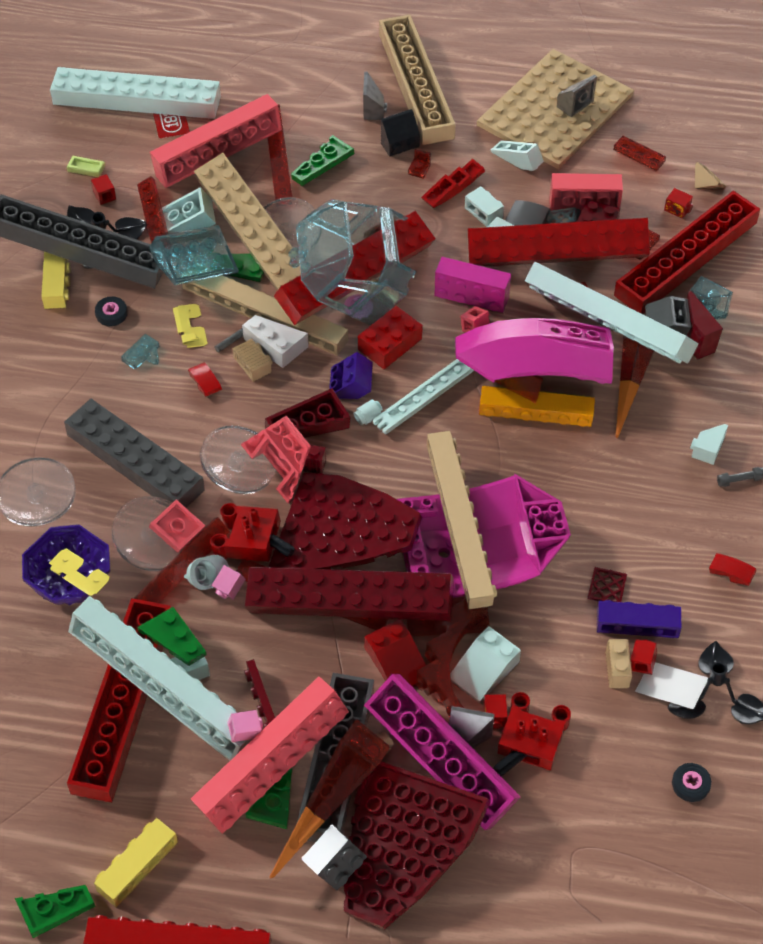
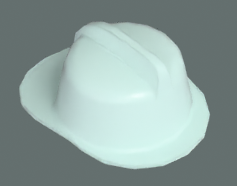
(204, 571)

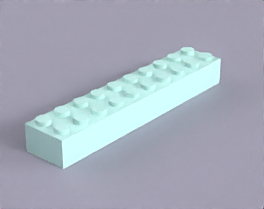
(135, 92)
(611, 314)
(155, 675)

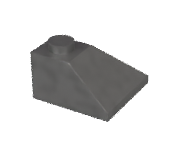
(577, 96)
(372, 100)
(472, 725)

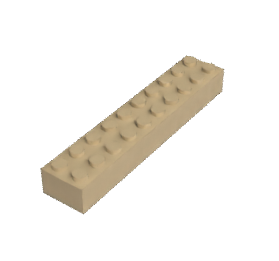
(417, 79)
(248, 219)

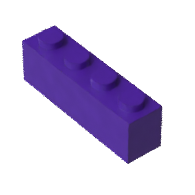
(639, 619)

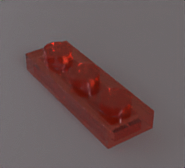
(639, 153)

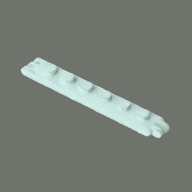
(421, 396)

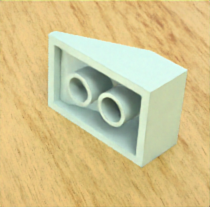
(189, 212)
(485, 664)

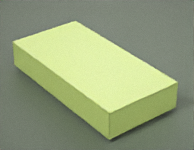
(86, 166)

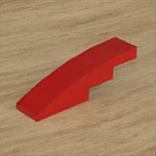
(453, 184)

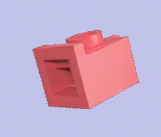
(474, 318)

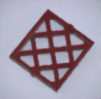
(610, 573)

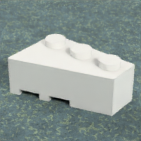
(276, 339)

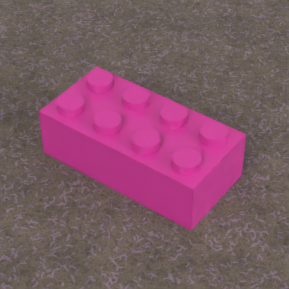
(472, 284)

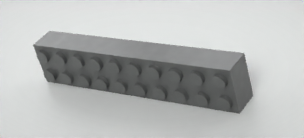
(78, 241)

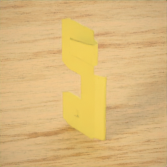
(192, 335)
(89, 585)

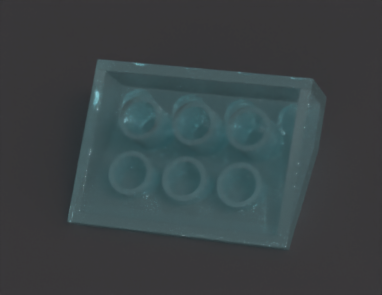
(193, 255)

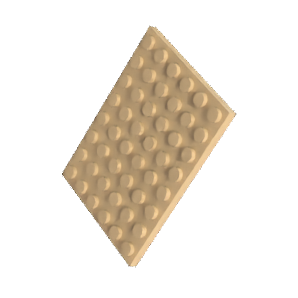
(531, 113)

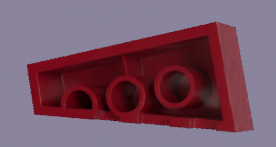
(315, 415)

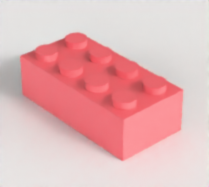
(574, 189)

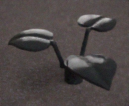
(125, 226)
(717, 664)

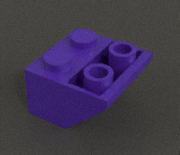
(352, 377)

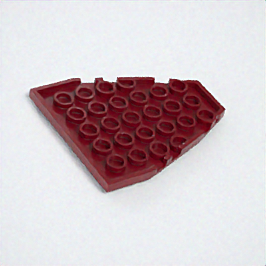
(344, 524)
(410, 838)

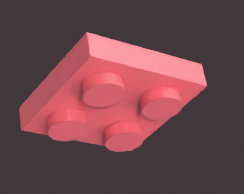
(177, 526)

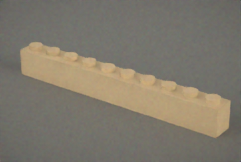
(252, 302)
(460, 521)

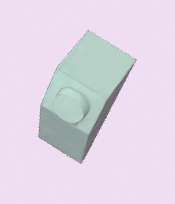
(520, 154)

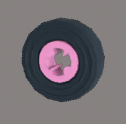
(111, 318)
(686, 790)

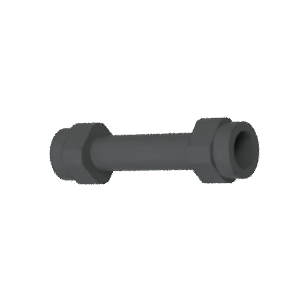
(725, 479)

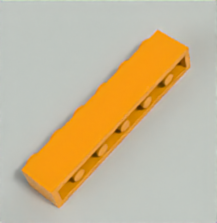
(548, 408)

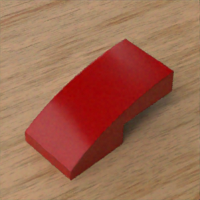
(205, 379)
(735, 569)

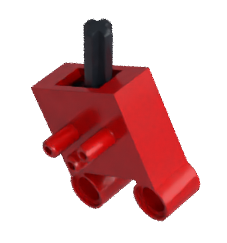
(252, 534)
(530, 736)

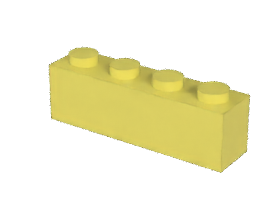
(55, 281)
(135, 862)

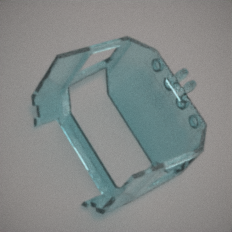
(327, 252)

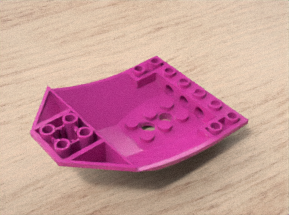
(532, 348)
(518, 529)

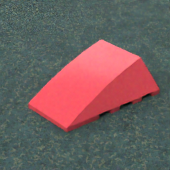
(285, 451)

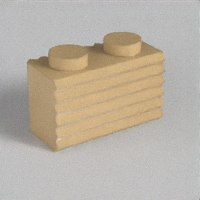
(252, 359)
(618, 663)

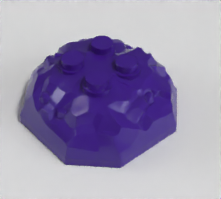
(47, 583)

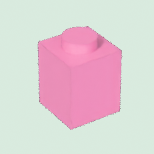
(228, 583)
(244, 725)

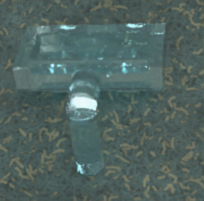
(142, 350)

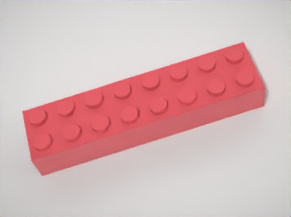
(223, 135)
(270, 755)

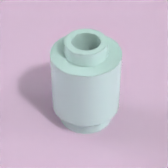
(367, 412)

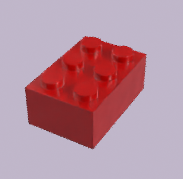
(390, 337)

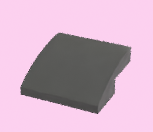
(527, 213)

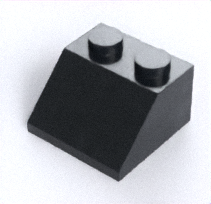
(399, 133)

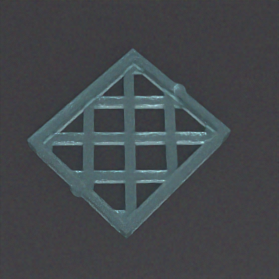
(562, 211)

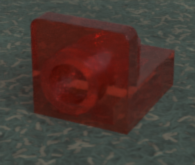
(420, 164)

